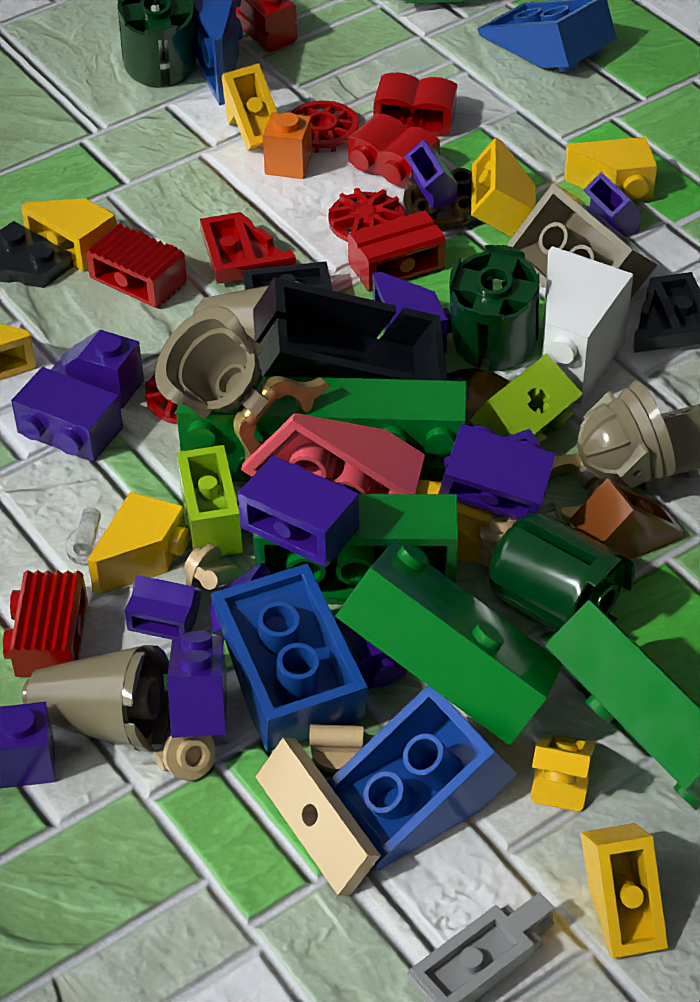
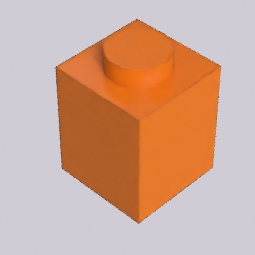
(287, 145)

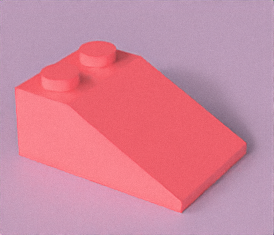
(345, 453)

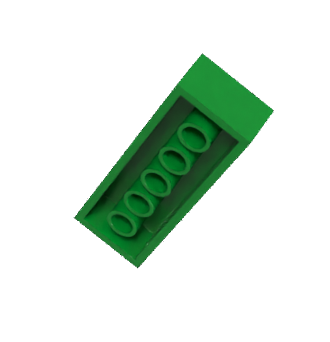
(414, 410)

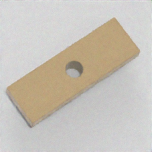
(317, 816)

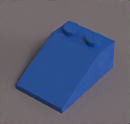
(553, 31)
(217, 41)
(289, 656)
(420, 777)

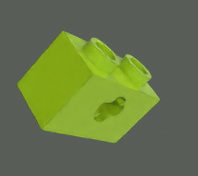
(532, 400)
(210, 499)

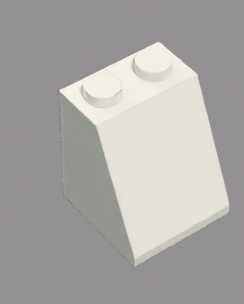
(584, 315)

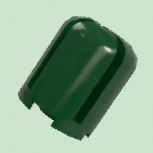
(142, 28)
(485, 309)
(555, 570)

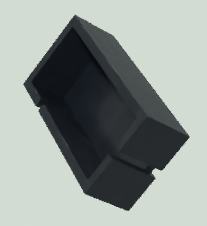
(336, 334)

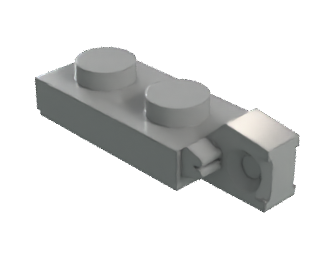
(483, 952)

